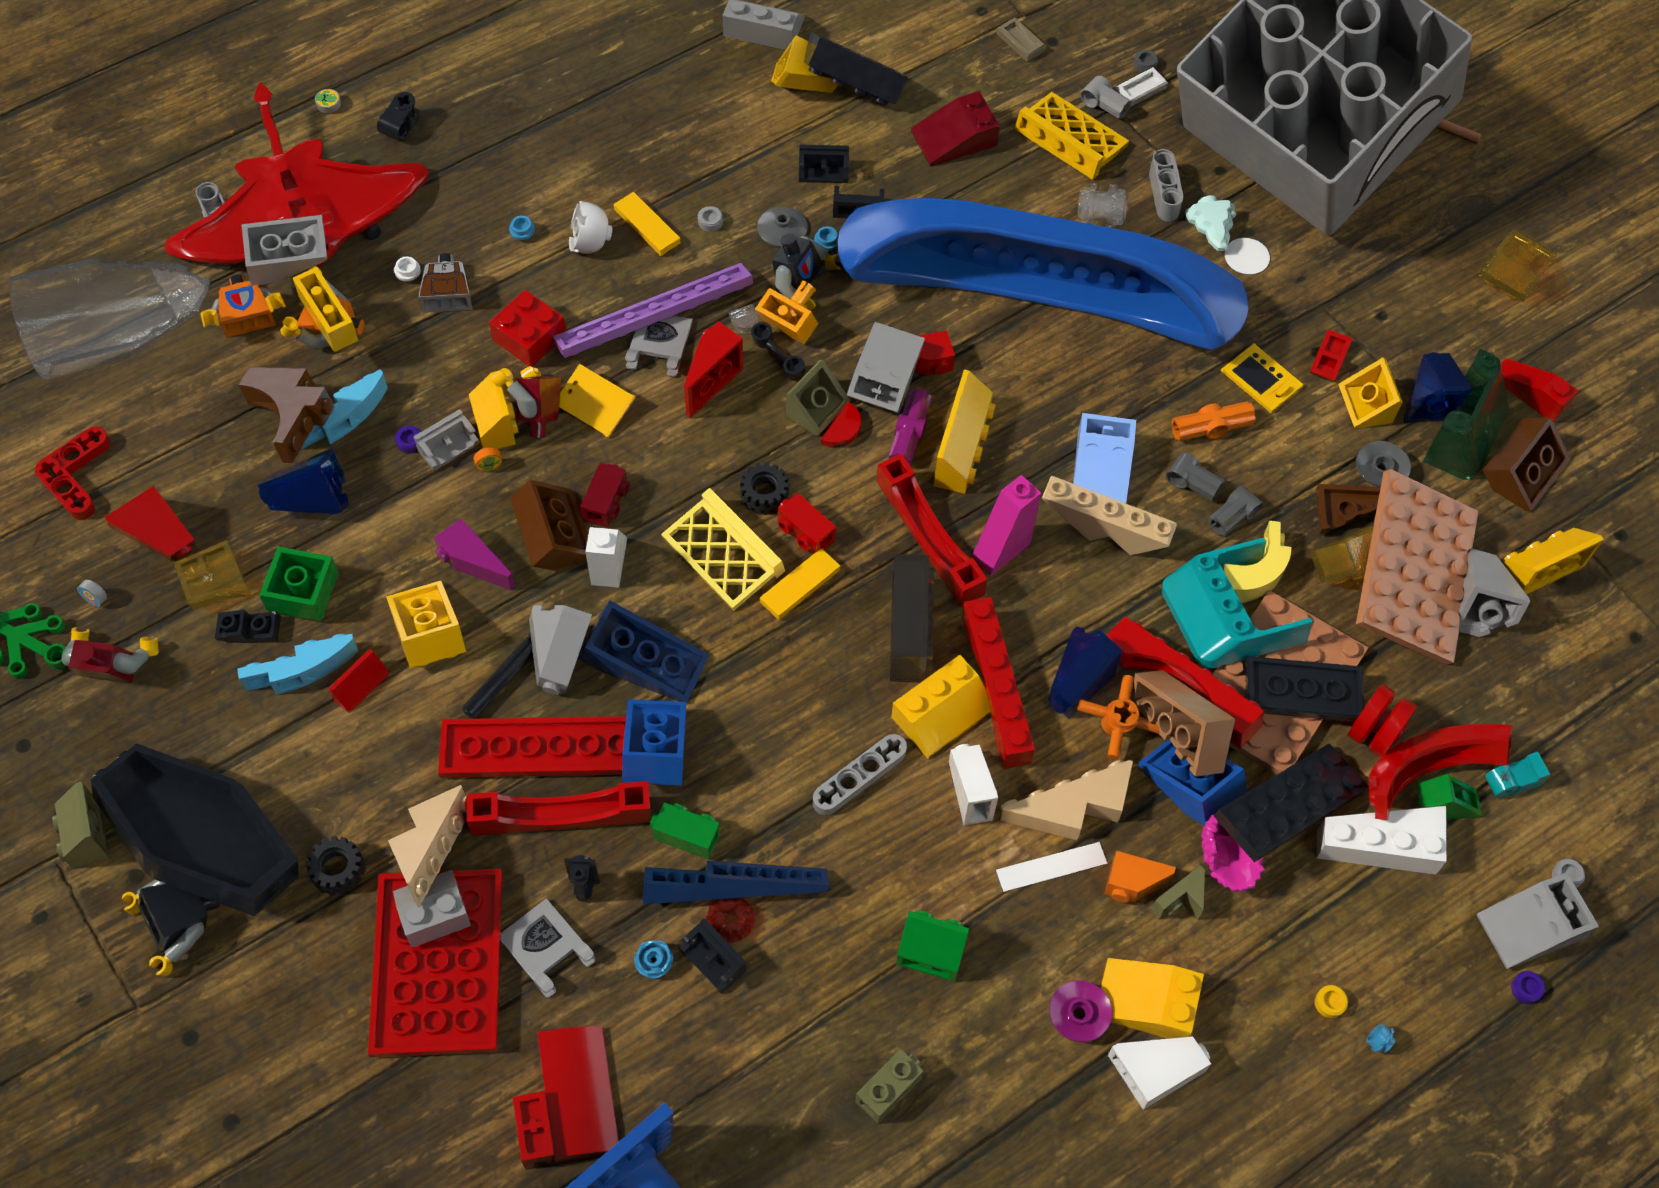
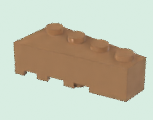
(1186, 719)

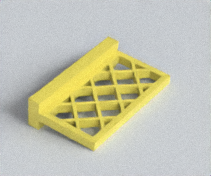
(735, 530)

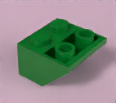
(932, 945)

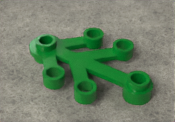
(21, 634)

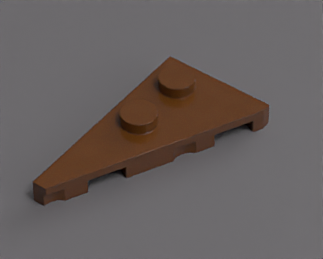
(1344, 505)

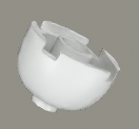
(589, 228)

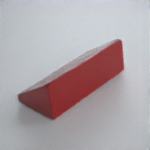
(358, 681)

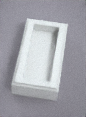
(1142, 86)

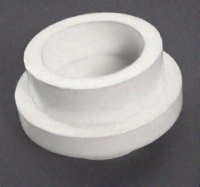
(407, 269)

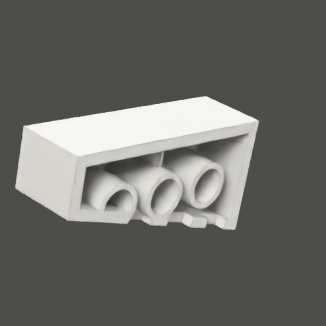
(1405, 841)

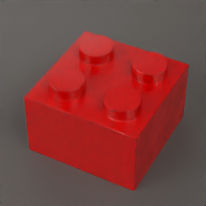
(527, 328)

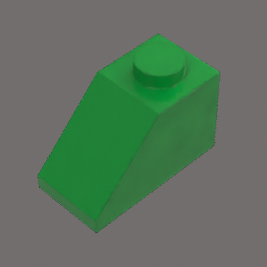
(1458, 797)

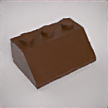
(1527, 462)
(550, 525)

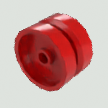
(1385, 723)

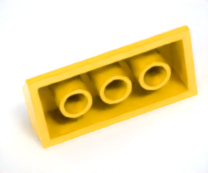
(963, 435)

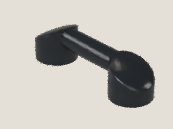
(763, 338)

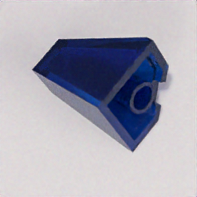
(1436, 389)
(307, 486)
(1084, 669)

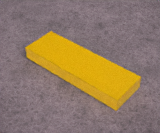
(647, 223)
(799, 584)

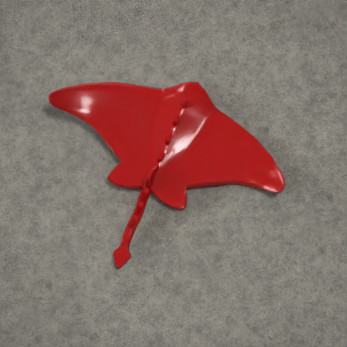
(296, 187)

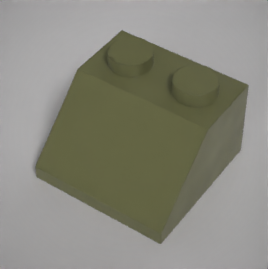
(80, 828)

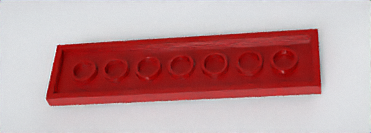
(531, 747)

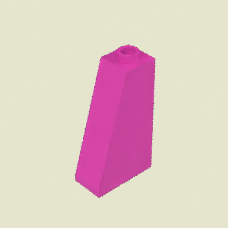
(1008, 526)

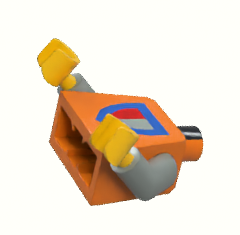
(242, 307)
(307, 330)

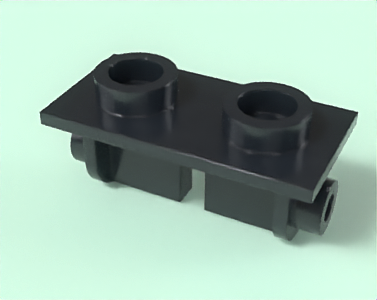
(583, 874)

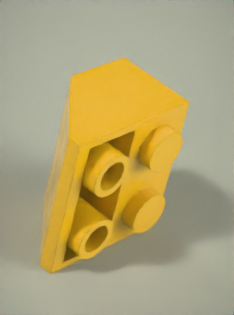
(493, 414)

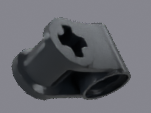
(399, 117)

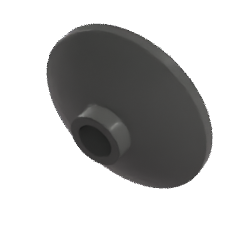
(772, 229)
(1381, 455)

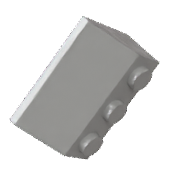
(761, 24)

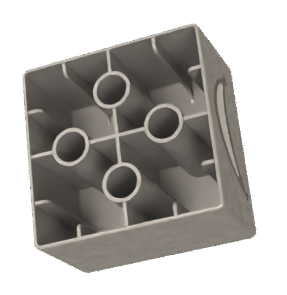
(1323, 94)

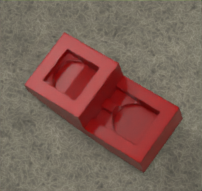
(1331, 355)

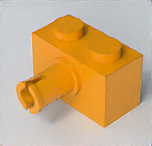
(789, 314)

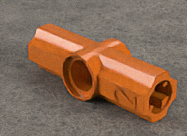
(1213, 421)

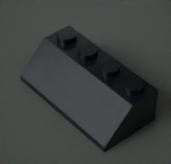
(853, 68)

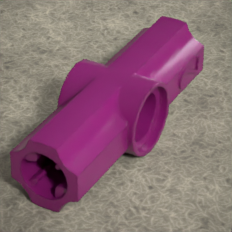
(911, 424)

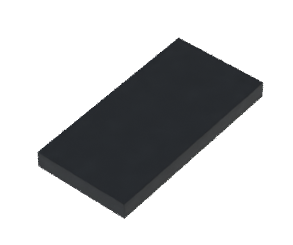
(1305, 688)

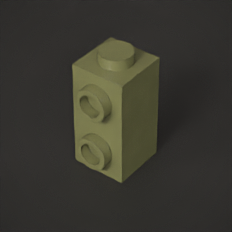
(889, 1085)

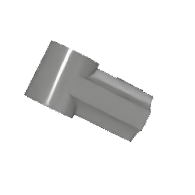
(1101, 94)

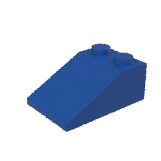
(654, 742)
(1195, 796)

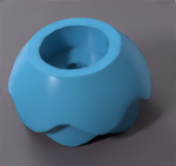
(651, 950)

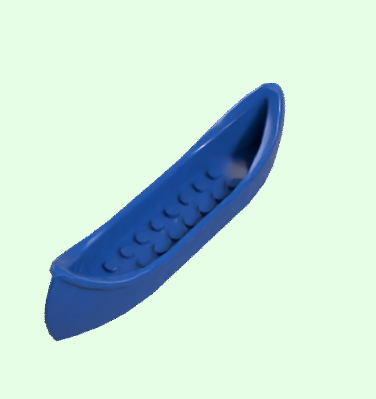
(1046, 264)

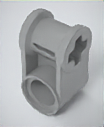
(209, 198)

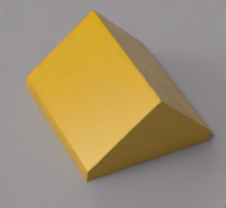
(1371, 396)

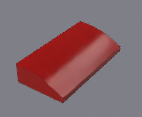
(578, 1092)

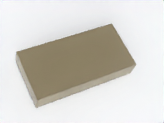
(1021, 39)

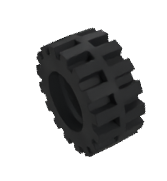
(759, 475)
(328, 850)

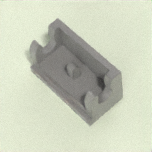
(446, 440)

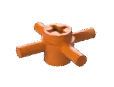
(1112, 715)

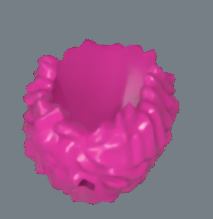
(1227, 859)

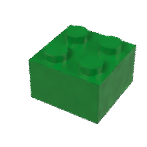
(299, 583)

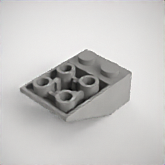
(886, 367)
(1538, 921)

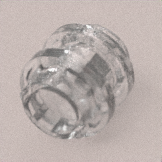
(1103, 205)

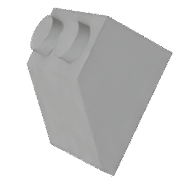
(439, 913)

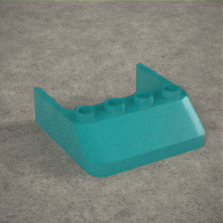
(1213, 614)

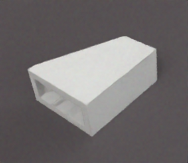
(605, 556)
(972, 784)
(1159, 1066)

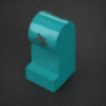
(1518, 776)

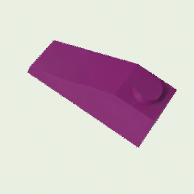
(471, 556)

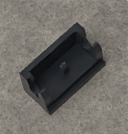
(823, 163)
(846, 204)
(713, 956)

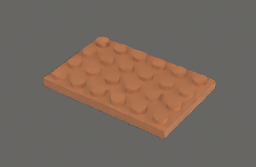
(1417, 567)
(1283, 737)

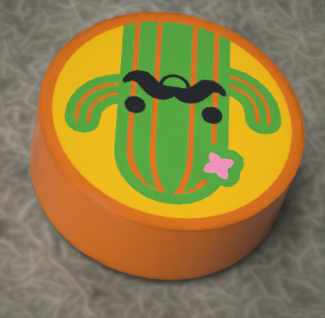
(487, 459)

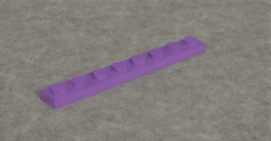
(652, 310)

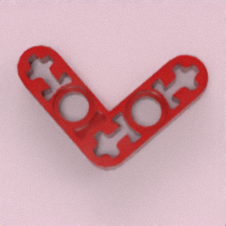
(64, 468)

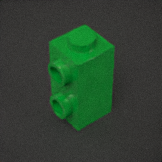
(685, 830)

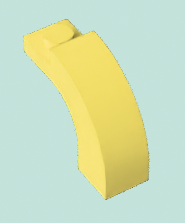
(1257, 579)

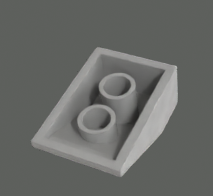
(283, 248)

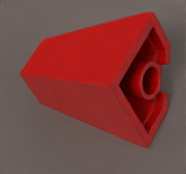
(153, 525)

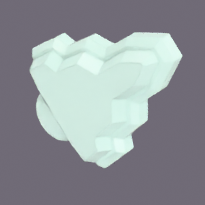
(1213, 220)

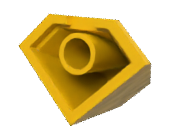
(794, 73)

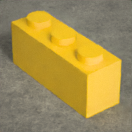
(325, 309)

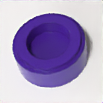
(405, 439)
(1528, 987)

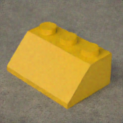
(1552, 559)
(942, 707)

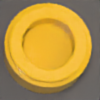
(1331, 1001)

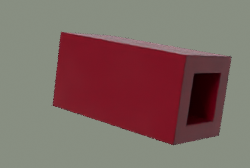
(604, 495)

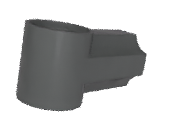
(1188, 473)
(1239, 507)

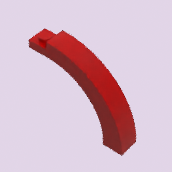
(1433, 752)

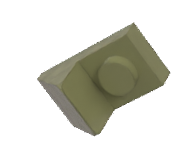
(1186, 892)

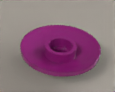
(1086, 998)

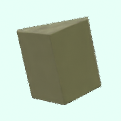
(816, 399)

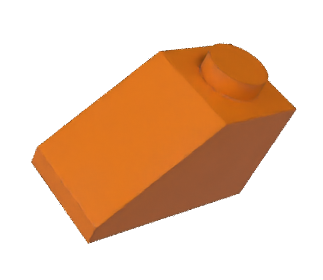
(1136, 877)

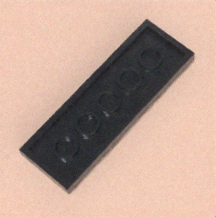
(1291, 802)

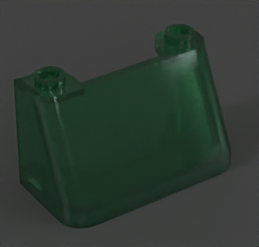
(1467, 439)

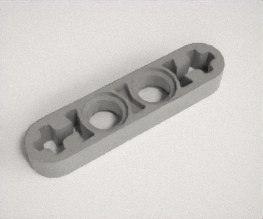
(857, 771)

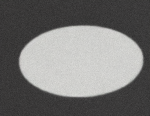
(1247, 256)

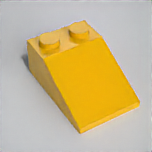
(426, 624)
(1152, 996)

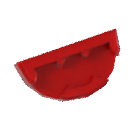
(844, 428)

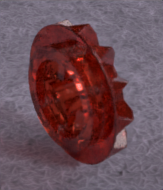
(734, 930)

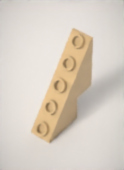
(1103, 517)
(1063, 807)
(425, 848)

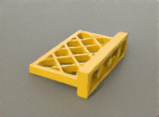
(1064, 144)

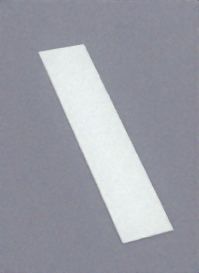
(1051, 866)

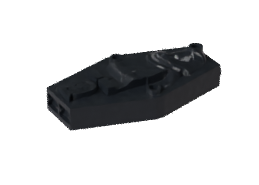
(194, 829)

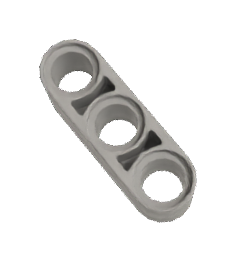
(1166, 185)

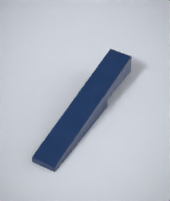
(730, 880)

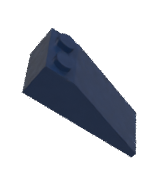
(643, 653)

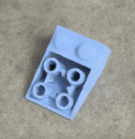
(1105, 455)

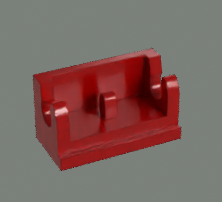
(533, 1129)

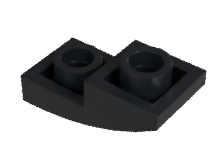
(247, 628)

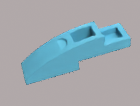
(351, 408)
(312, 662)

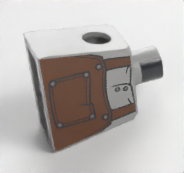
(444, 286)

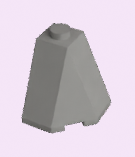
(1490, 596)
(556, 644)

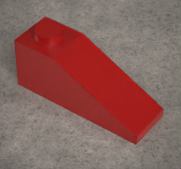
(936, 354)
(1538, 388)

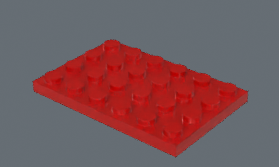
(442, 991)

